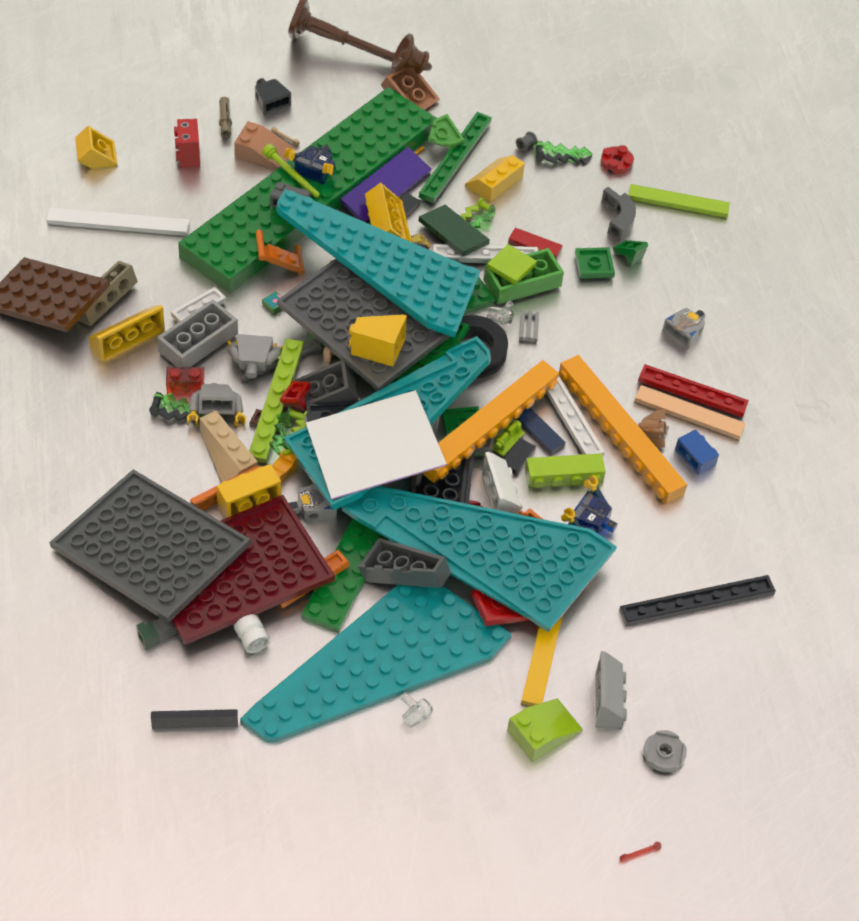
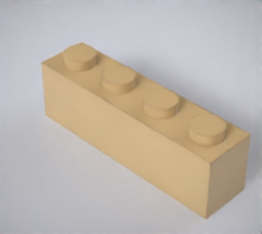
(225, 447)

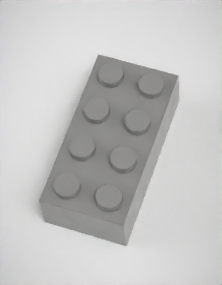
(197, 335)

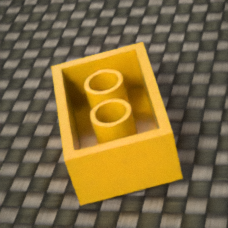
(248, 490)

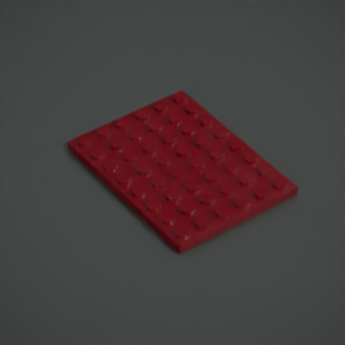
(268, 573)

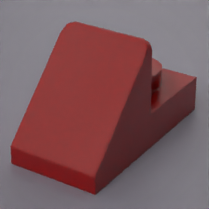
(295, 395)

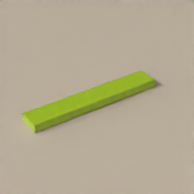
(679, 200)

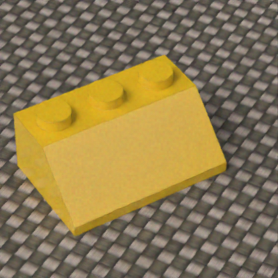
(497, 177)

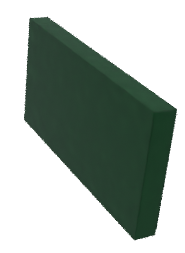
(453, 230)

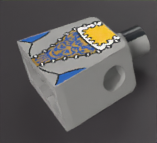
(685, 326)
(313, 505)

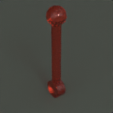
(657, 846)

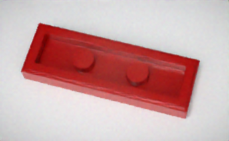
(525, 239)

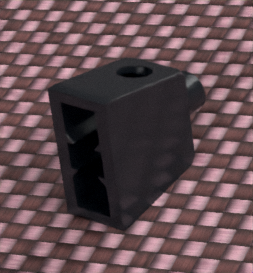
(271, 95)

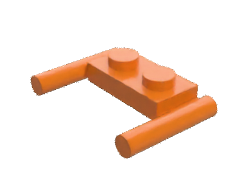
(279, 256)

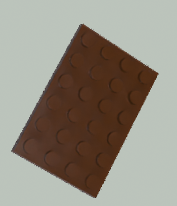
(48, 293)

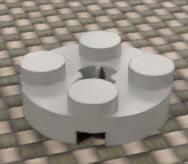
(659, 761)

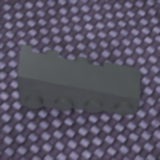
(403, 565)

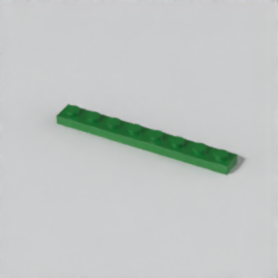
(454, 158)

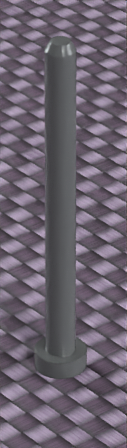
(315, 346)

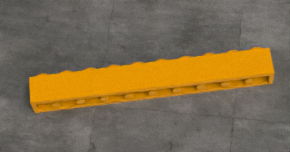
(493, 417)
(622, 430)

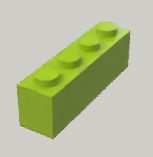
(564, 470)

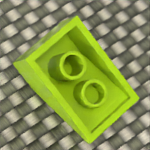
(542, 728)

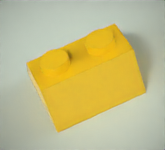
(95, 149)

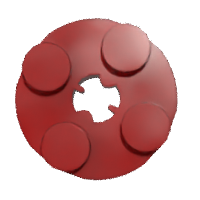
(609, 161)

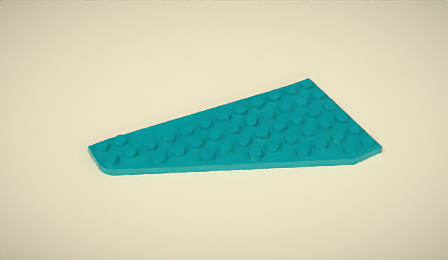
(412, 277)
(436, 386)
(511, 557)
(389, 650)

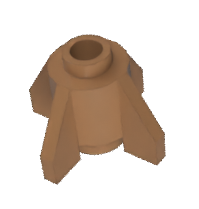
(655, 427)

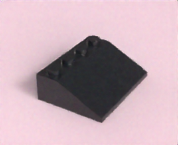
(452, 487)

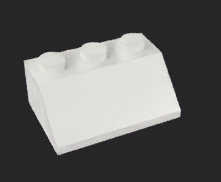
(499, 484)

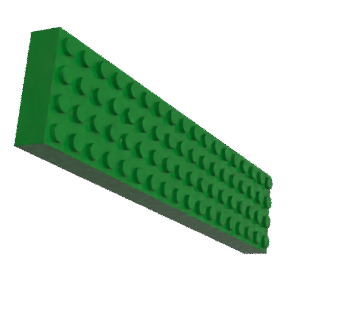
(359, 146)

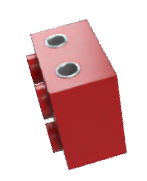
(187, 143)

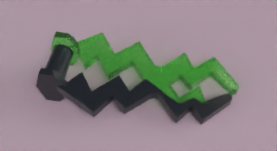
(569, 154)
(169, 398)

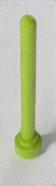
(270, 152)

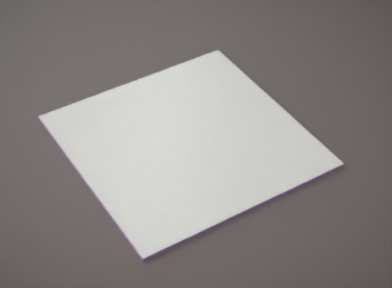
(375, 444)

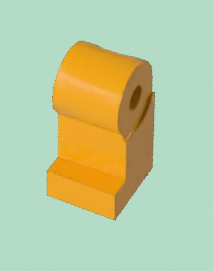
(285, 466)

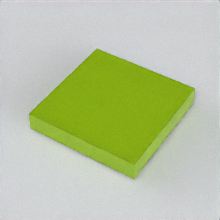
(511, 264)

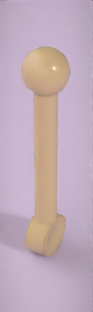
(295, 142)

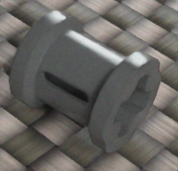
(526, 141)

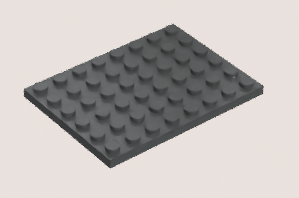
(332, 302)
(150, 545)

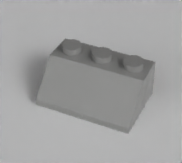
(609, 692)

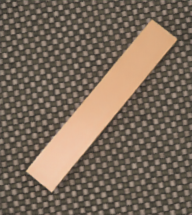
(690, 412)

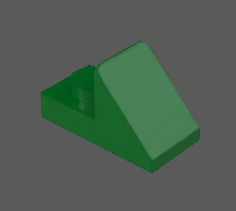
(632, 250)

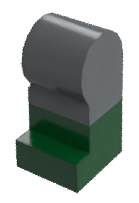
(155, 632)

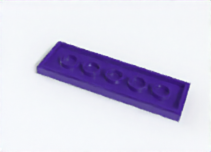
(396, 175)

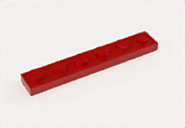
(693, 390)

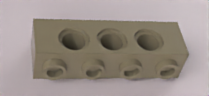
(121, 280)

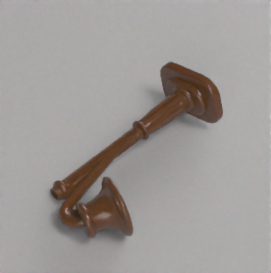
(406, 55)

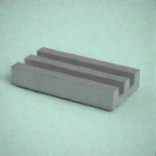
(530, 316)

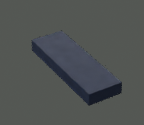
(541, 431)

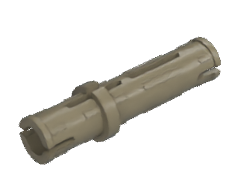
(225, 121)

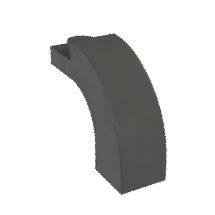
(624, 207)

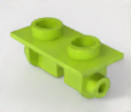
(508, 438)

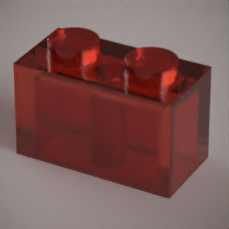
(184, 380)

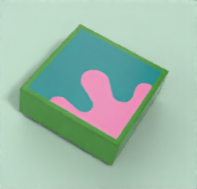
(270, 302)

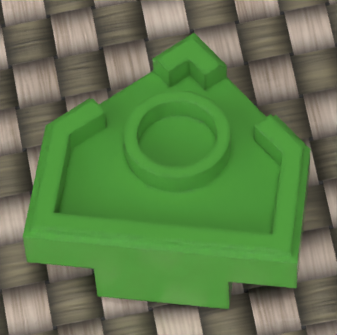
(445, 133)

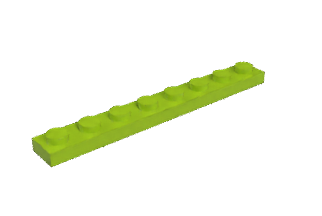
(281, 380)

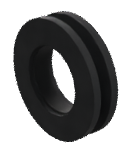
(494, 335)

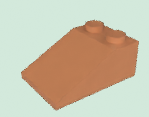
(412, 87)
(252, 141)

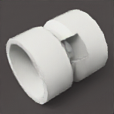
(252, 633)

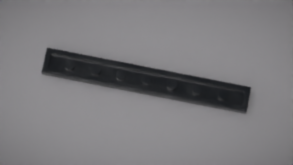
(697, 600)

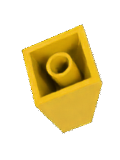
(378, 338)

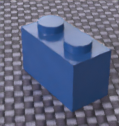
(696, 452)

